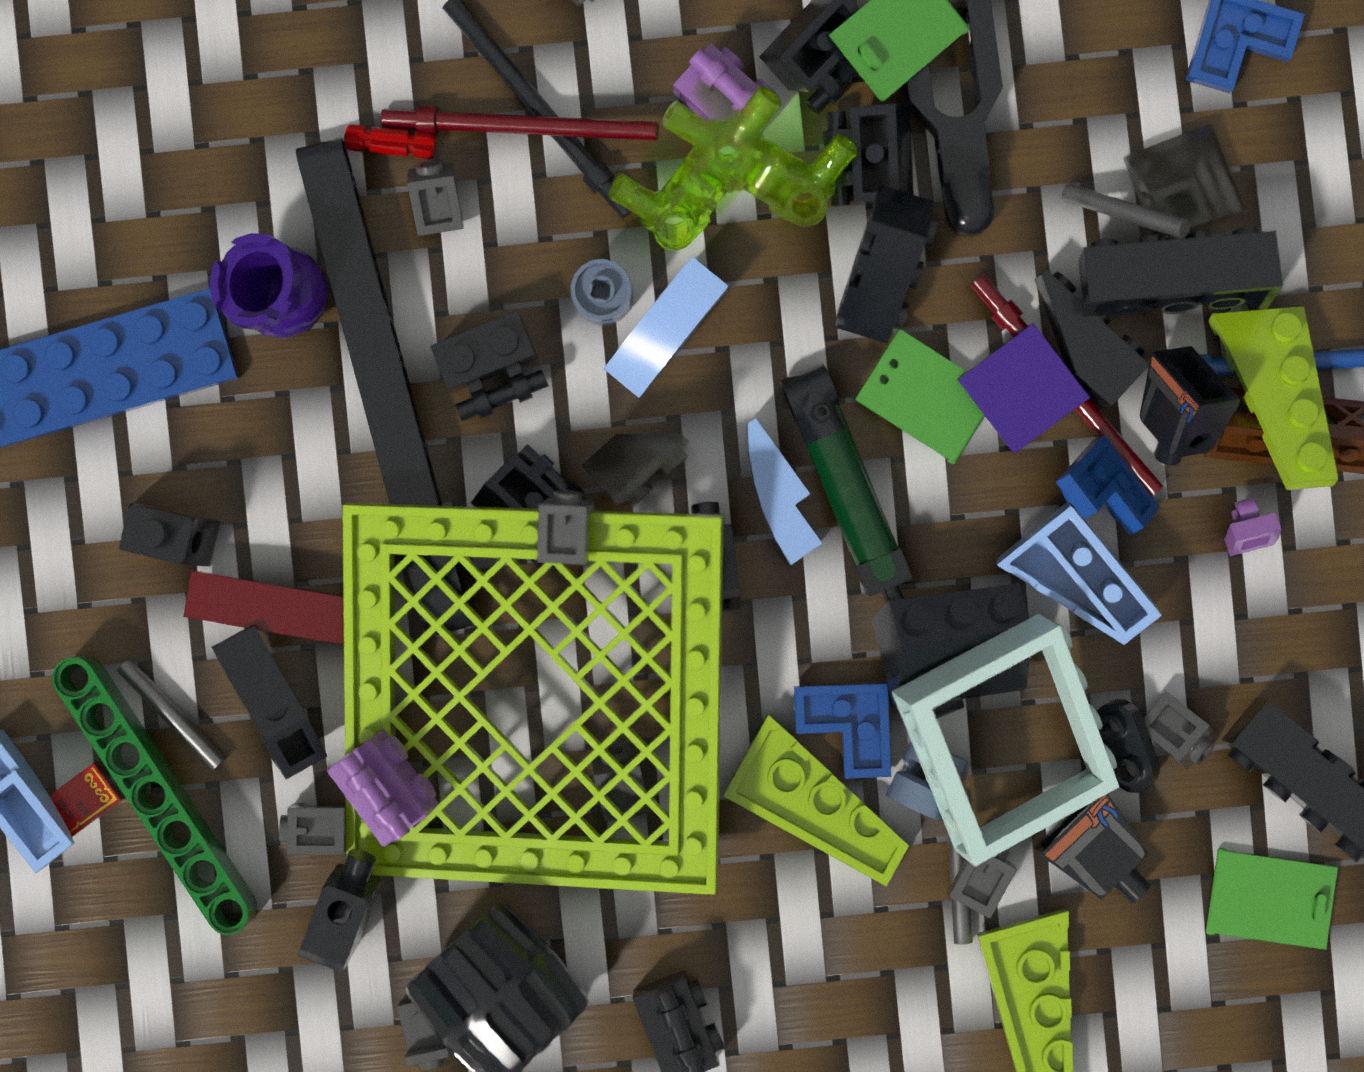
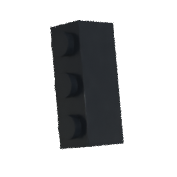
(933, 629)

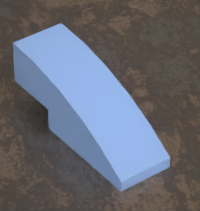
(666, 327)
(777, 493)
(28, 811)

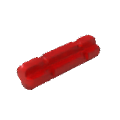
(390, 141)

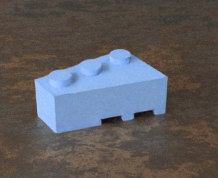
(1080, 572)

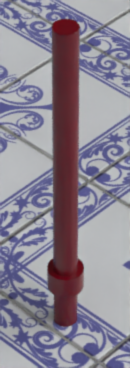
(431, 120)
(1007, 315)

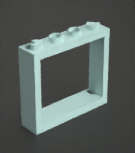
(971, 668)

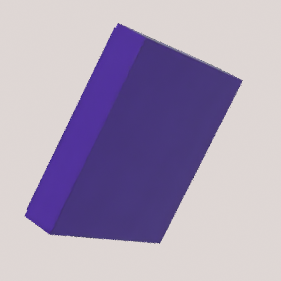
(1023, 388)

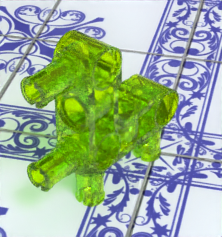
(755, 167)

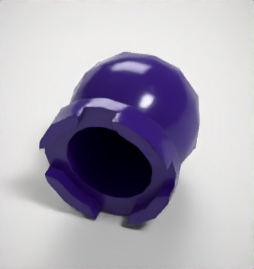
(269, 287)

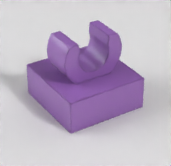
(1250, 529)

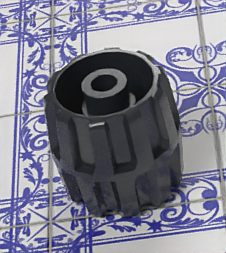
(497, 994)

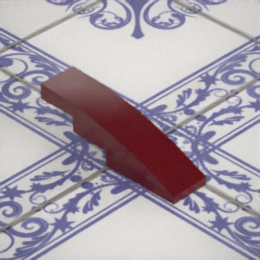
(266, 606)

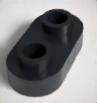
(1130, 745)

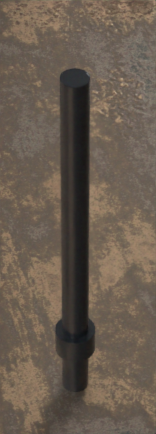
(596, 175)

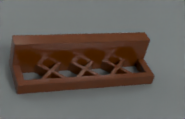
(1244, 440)

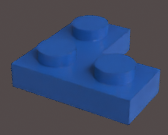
(1239, 26)
(1103, 478)
(858, 713)

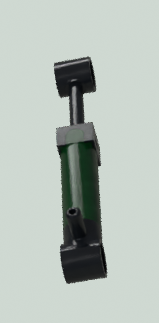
(849, 489)

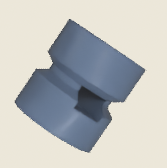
(602, 292)
(911, 786)

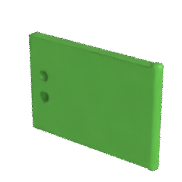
(897, 39)
(922, 396)
(1271, 899)

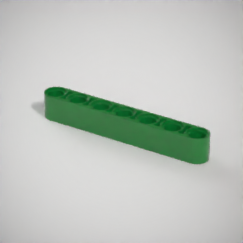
(133, 784)

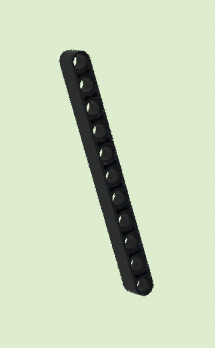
(375, 351)

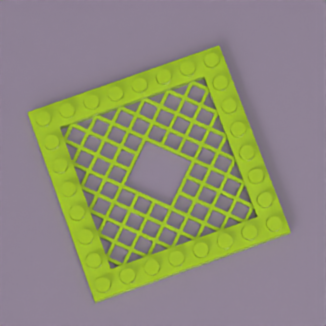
(593, 861)

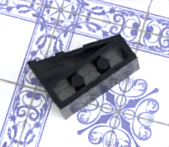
(886, 264)

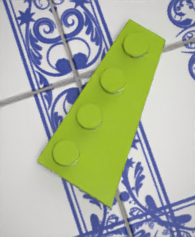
(1282, 387)
(804, 798)
(1031, 989)

